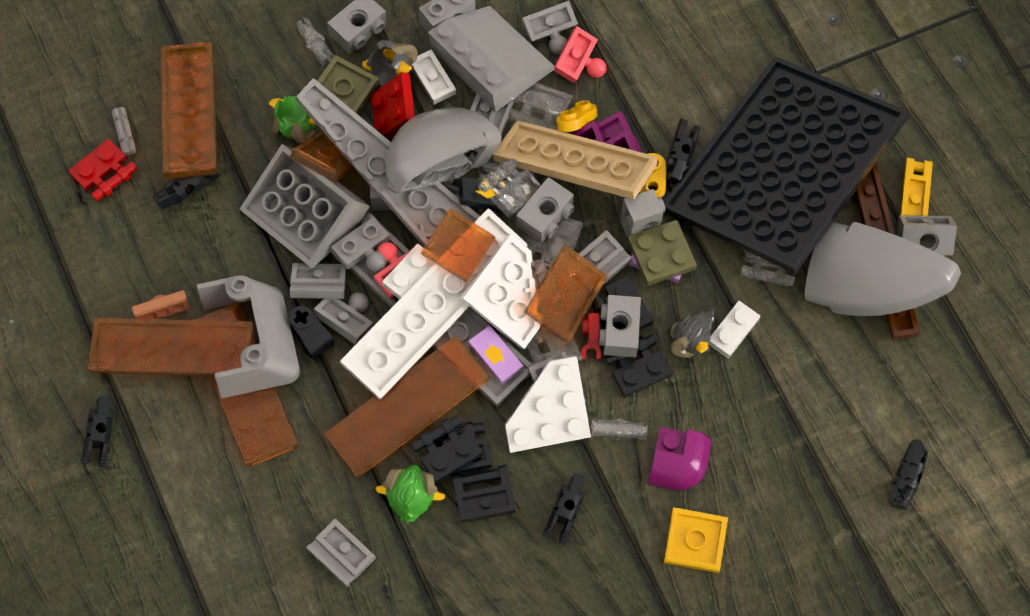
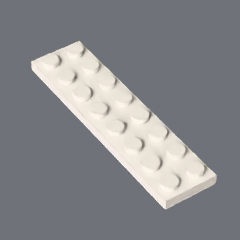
(416, 320)

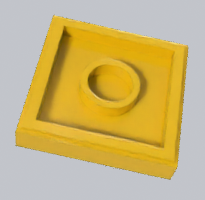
(695, 540)

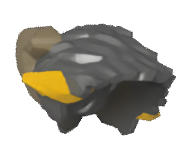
(390, 60)
(692, 334)

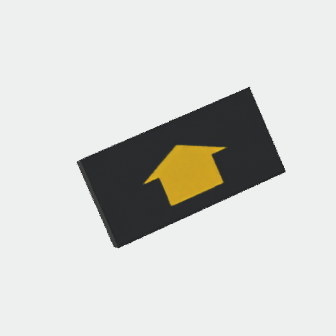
(472, 196)

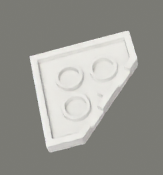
(505, 290)
(551, 409)

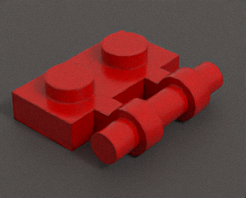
(98, 165)

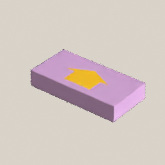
(495, 354)

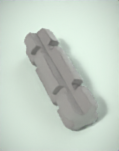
(124, 131)

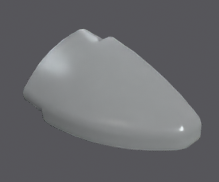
(439, 147)
(875, 272)

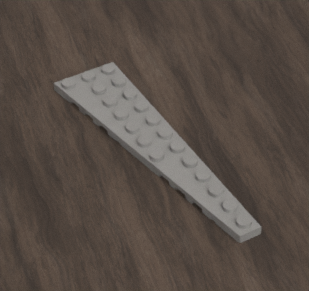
(367, 150)

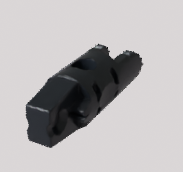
(681, 151)
(181, 188)
(100, 420)
(908, 475)
(571, 497)

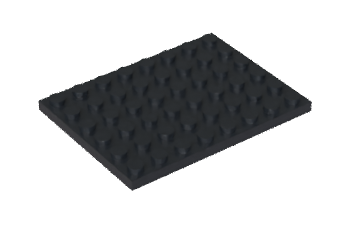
(785, 163)

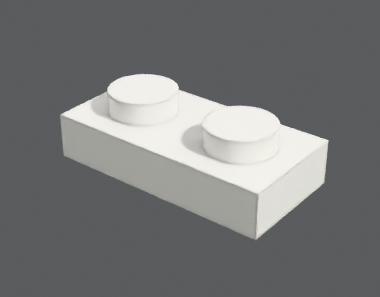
(433, 77)
(407, 272)
(733, 329)

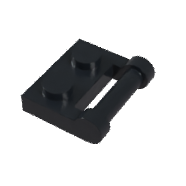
(487, 501)

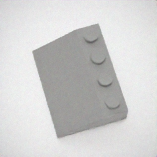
(488, 55)
(302, 207)

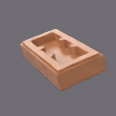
(162, 306)

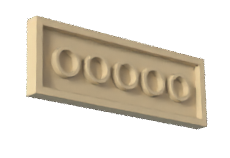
(576, 159)

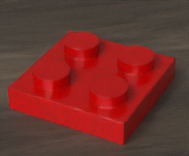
(393, 105)

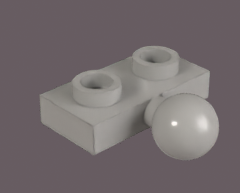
(550, 23)
(361, 244)
(345, 318)

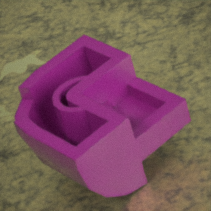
(612, 131)
(679, 459)

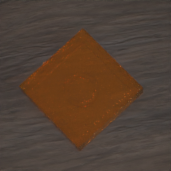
(458, 245)

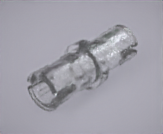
(314, 41)
(619, 429)

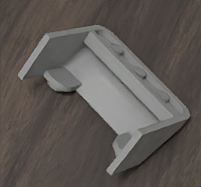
(263, 364)

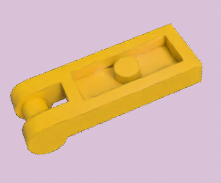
(916, 187)

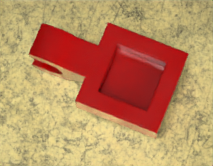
(591, 328)

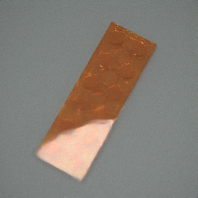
(188, 110)
(168, 346)
(408, 407)
(255, 416)

